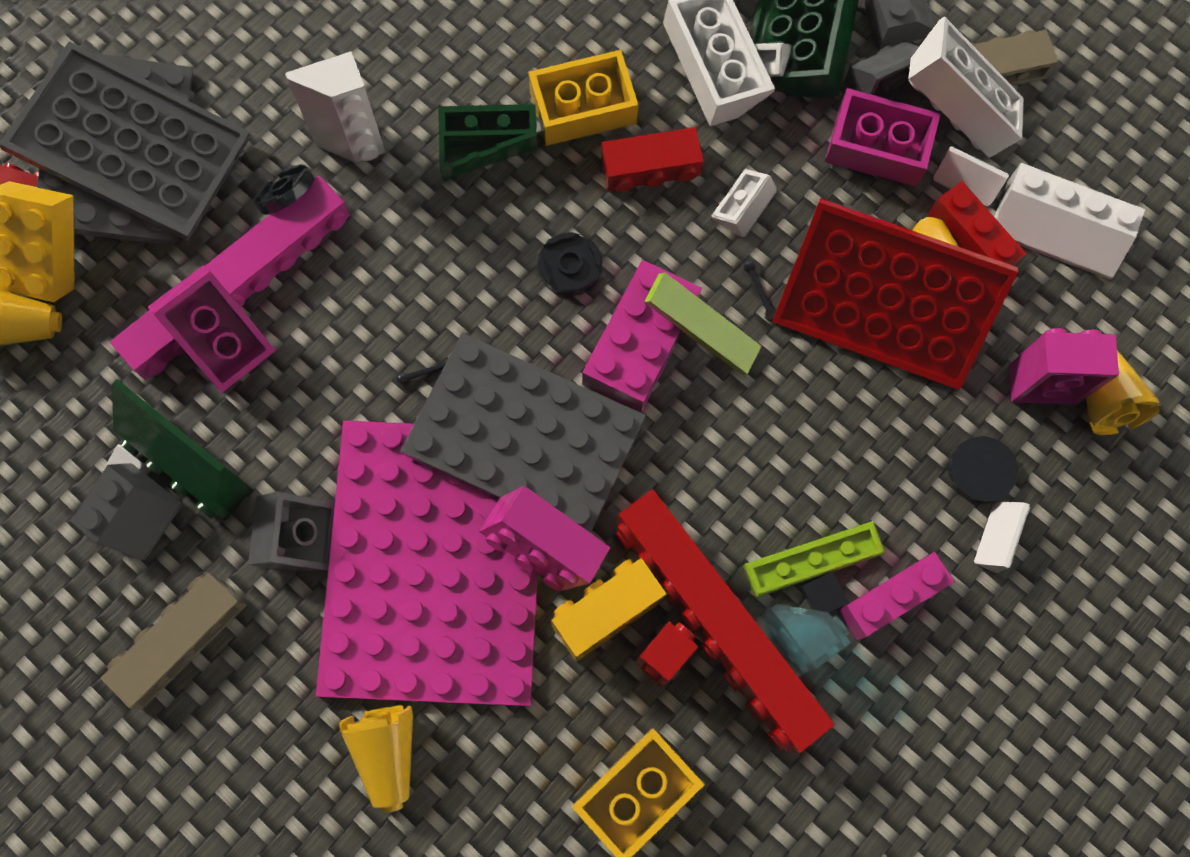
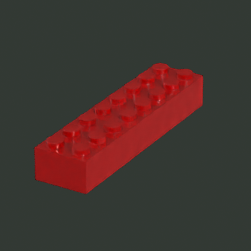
(723, 625)

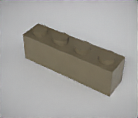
(1021, 57)
(173, 641)

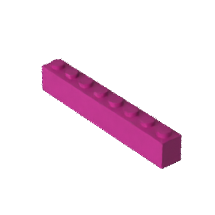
(243, 269)

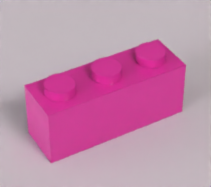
(896, 596)

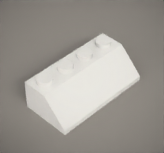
(717, 57)
(967, 89)
(337, 108)
(1068, 220)

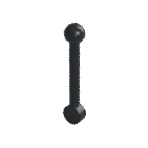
(749, 266)
(402, 378)

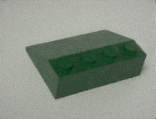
(818, 40)
(175, 454)

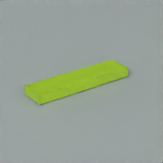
(702, 323)
(813, 559)

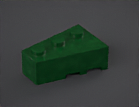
(483, 135)

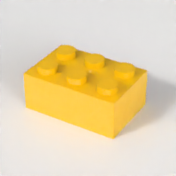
(583, 97)
(36, 242)
(607, 608)
(637, 795)

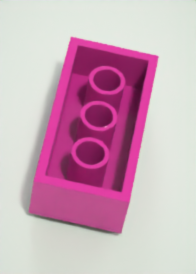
(634, 344)

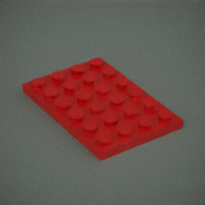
(893, 294)

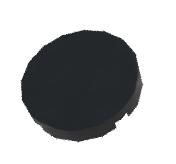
(285, 191)
(569, 264)
(982, 470)

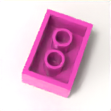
(882, 137)
(212, 328)
(1063, 367)
(544, 540)

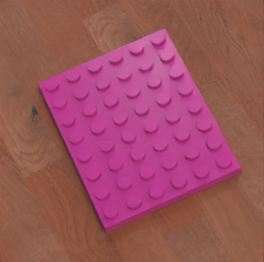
(416, 589)

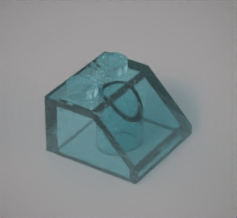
(807, 634)

